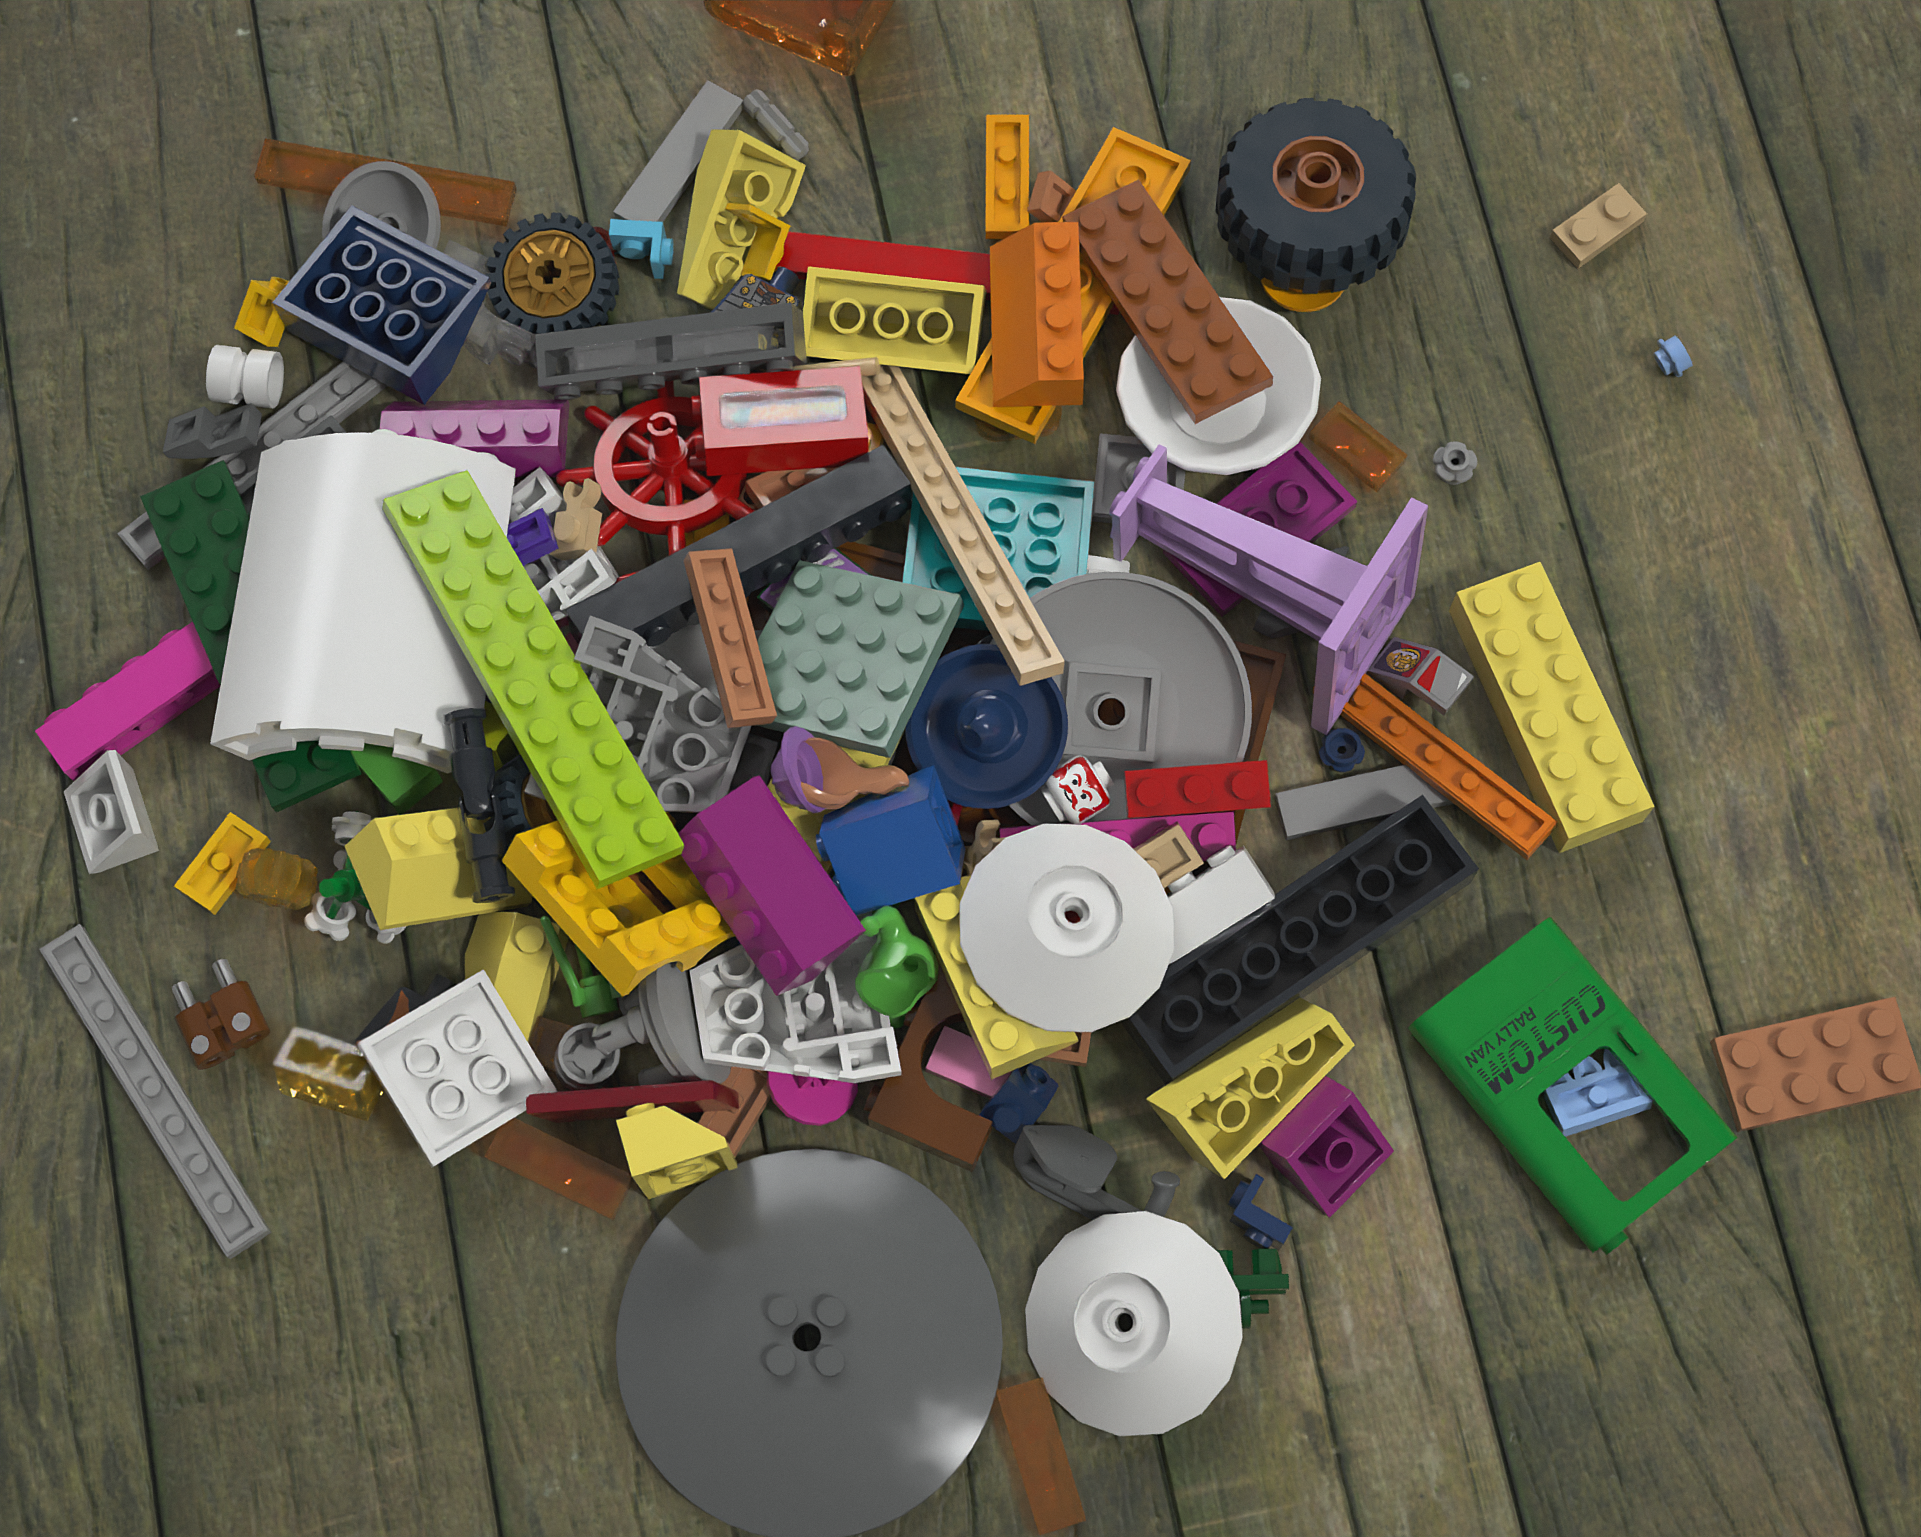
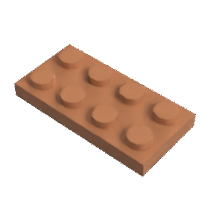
(1816, 1064)

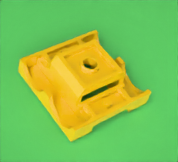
(618, 922)

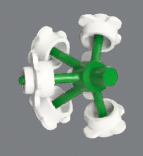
(333, 904)

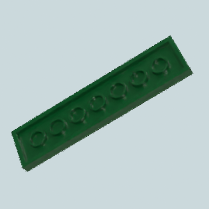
(204, 540)

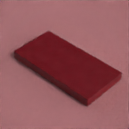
(614, 1102)

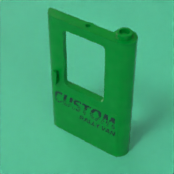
(1526, 1027)

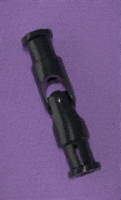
(474, 772)

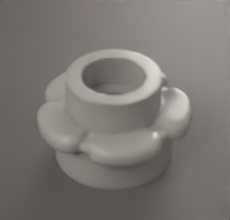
(1452, 473)

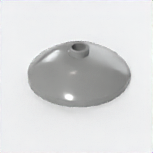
(391, 195)

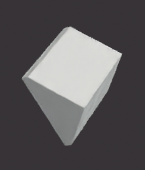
(110, 814)

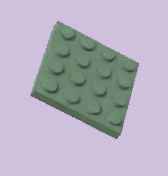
(853, 654)

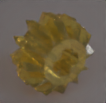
(276, 878)

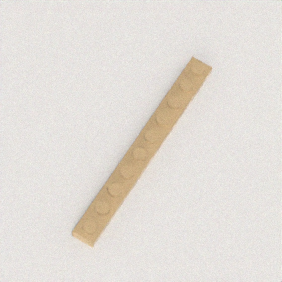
(961, 528)

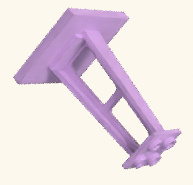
(1309, 587)

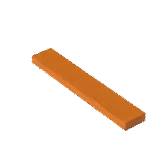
(1448, 768)

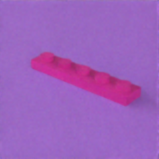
(1206, 831)

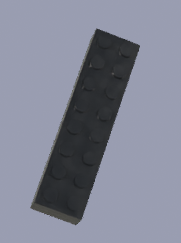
(1301, 938)

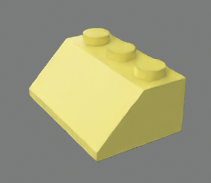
(671, 1150)

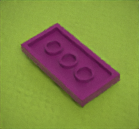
(1287, 494)

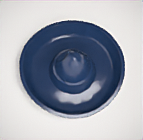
(985, 730)

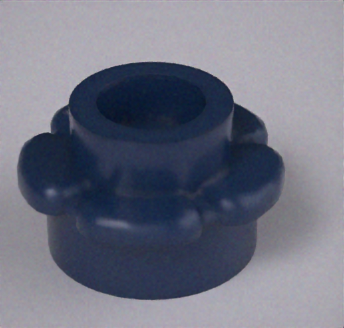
(1341, 738)

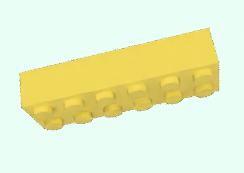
(1550, 706)

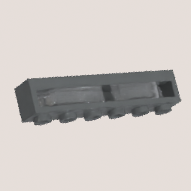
(670, 350)

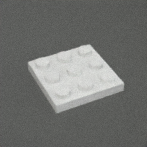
(456, 1067)

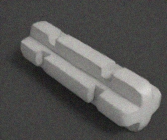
(775, 125)

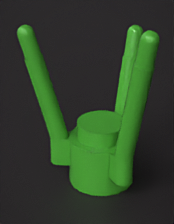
(594, 993)

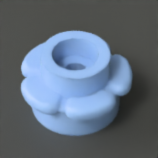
(1672, 357)

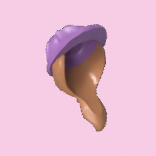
(822, 776)

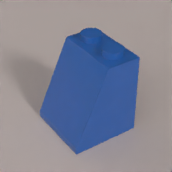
(893, 844)

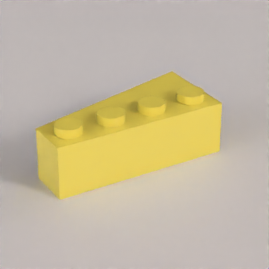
(1250, 1085)

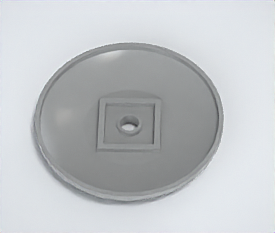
(1161, 660)

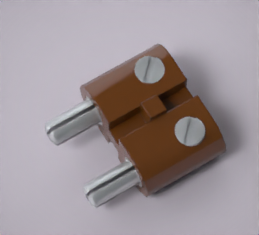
(222, 1023)

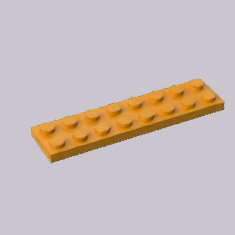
(1118, 163)

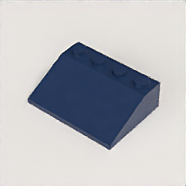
(384, 304)

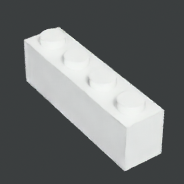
(1215, 898)

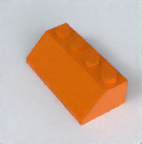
(1037, 317)

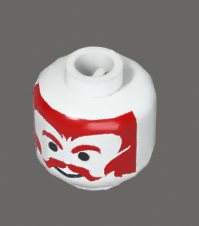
(1078, 790)

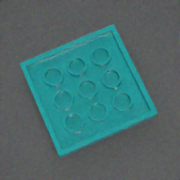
(1036, 522)

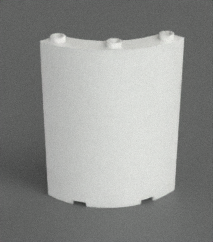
(330, 611)

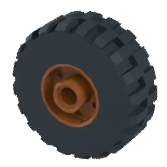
(1315, 195)

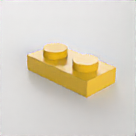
(213, 871)

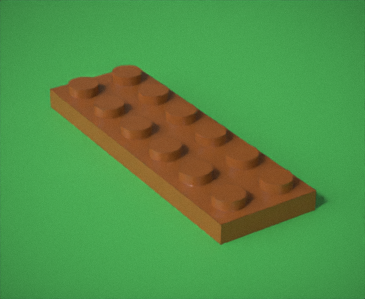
(1168, 302)

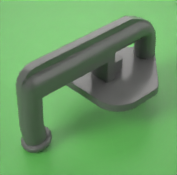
(1074, 1168)

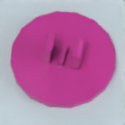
(811, 1098)

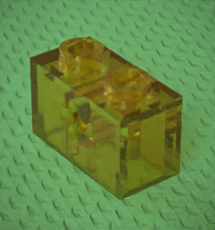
(327, 1074)

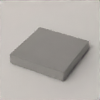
(1115, 470)

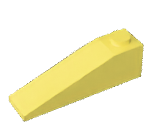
(717, 242)
(517, 961)

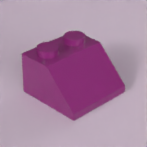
(1327, 1146)

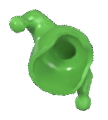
(895, 968)

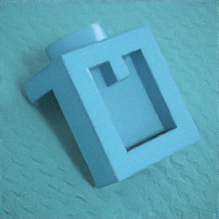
(640, 239)

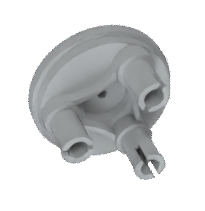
(666, 1017)

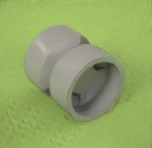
(579, 1061)

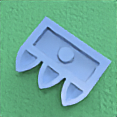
(1594, 1096)

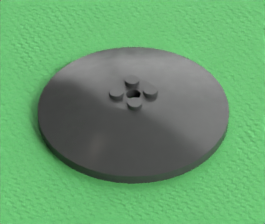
(822, 1434)

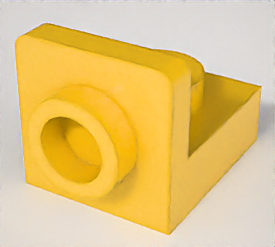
(258, 315)

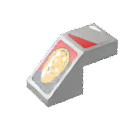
(1423, 671)

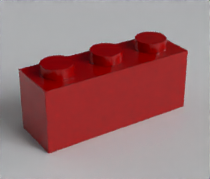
(1197, 789)

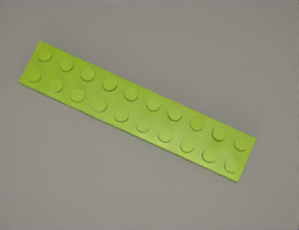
(533, 679)

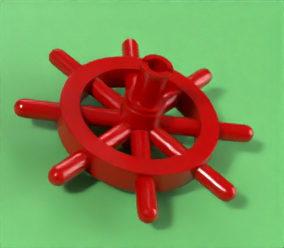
(667, 466)

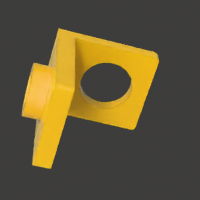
(767, 243)

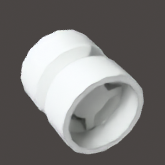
(237, 376)

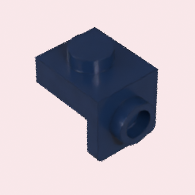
(1020, 1100)
(1260, 1226)

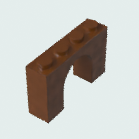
(906, 1103)

